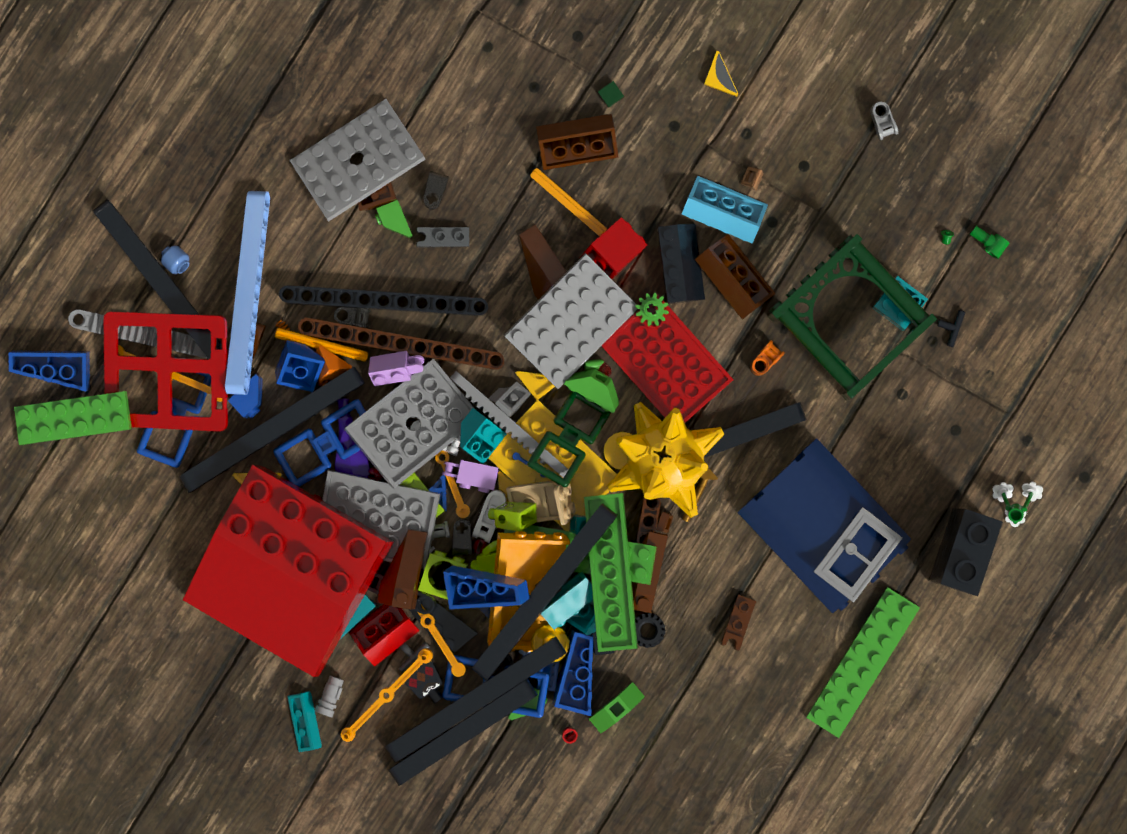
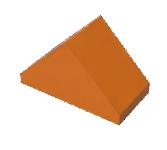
(333, 365)

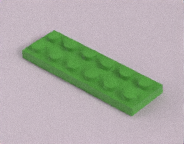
(72, 418)

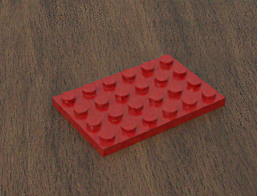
(667, 363)

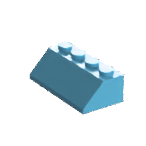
(724, 209)

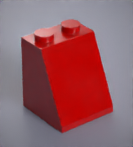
(616, 248)

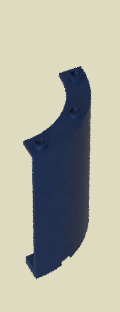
(807, 513)

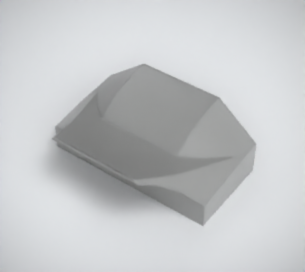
(510, 398)

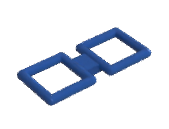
(178, 408)
(322, 445)
(538, 712)

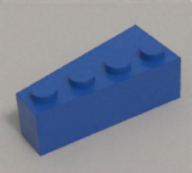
(59, 367)
(483, 589)

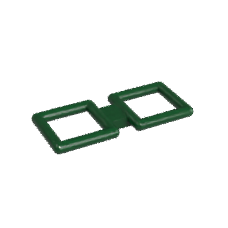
(568, 440)

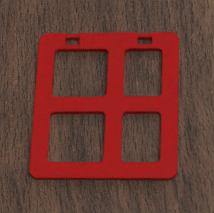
(166, 364)

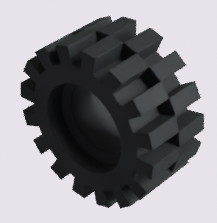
(659, 633)

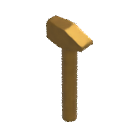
(708, 475)

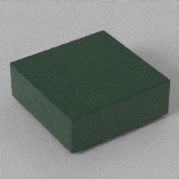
(610, 94)

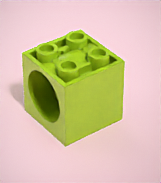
(427, 583)

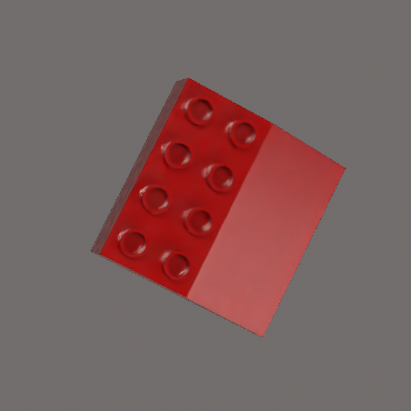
(286, 570)

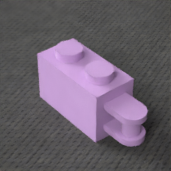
(394, 367)
(473, 475)

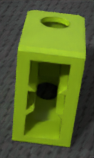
(514, 515)

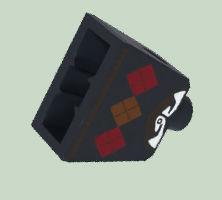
(426, 682)

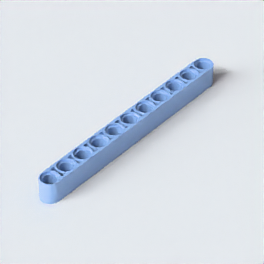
(247, 292)

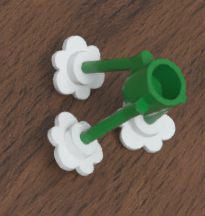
(1016, 512)

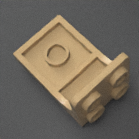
(551, 500)

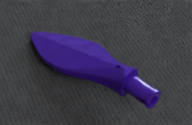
(357, 463)

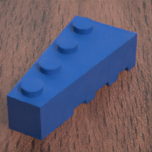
(575, 677)

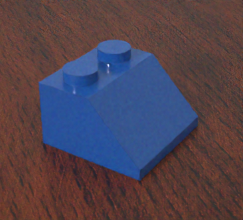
(298, 366)
(249, 404)

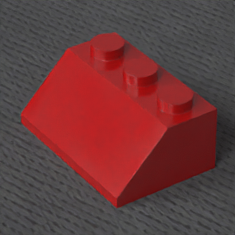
(383, 632)

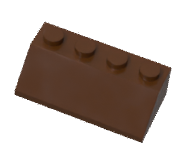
(577, 141)
(735, 276)

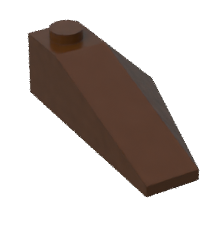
(541, 261)
(403, 575)
(643, 593)

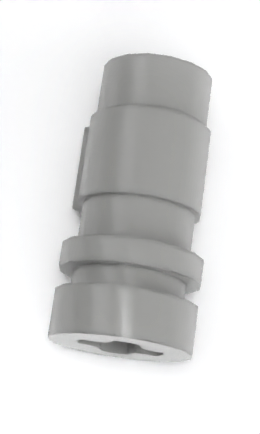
(330, 695)

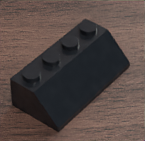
(680, 270)

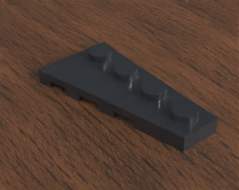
(450, 627)

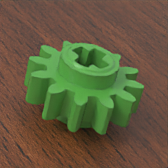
(655, 303)

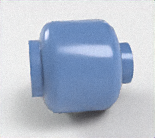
(175, 259)

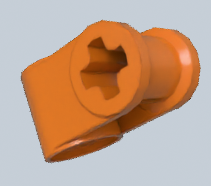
(767, 358)

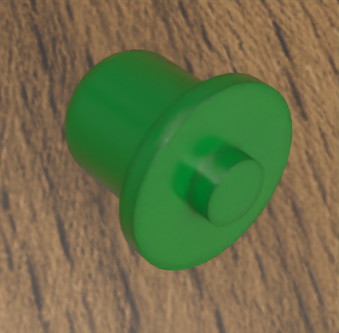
(946, 236)

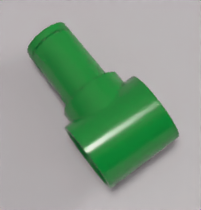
(993, 244)

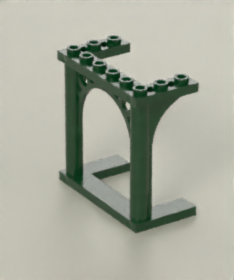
(789, 317)

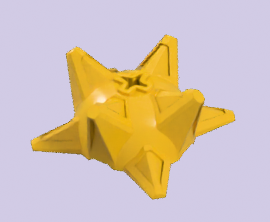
(674, 475)

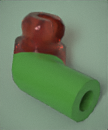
(599, 365)

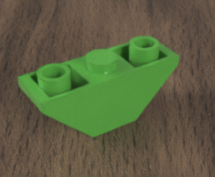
(595, 388)
(617, 708)

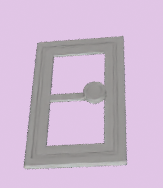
(843, 543)

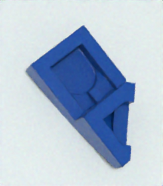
(440, 487)

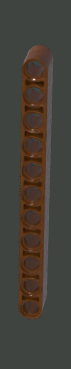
(392, 340)

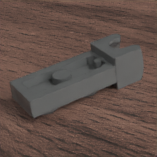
(443, 237)

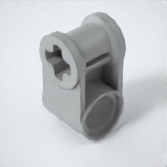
(884, 121)

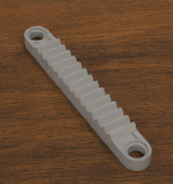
(145, 335)
(507, 423)

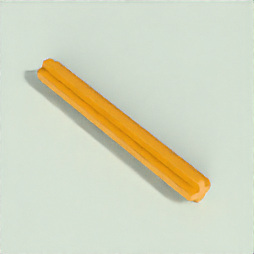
(568, 202)
(315, 343)

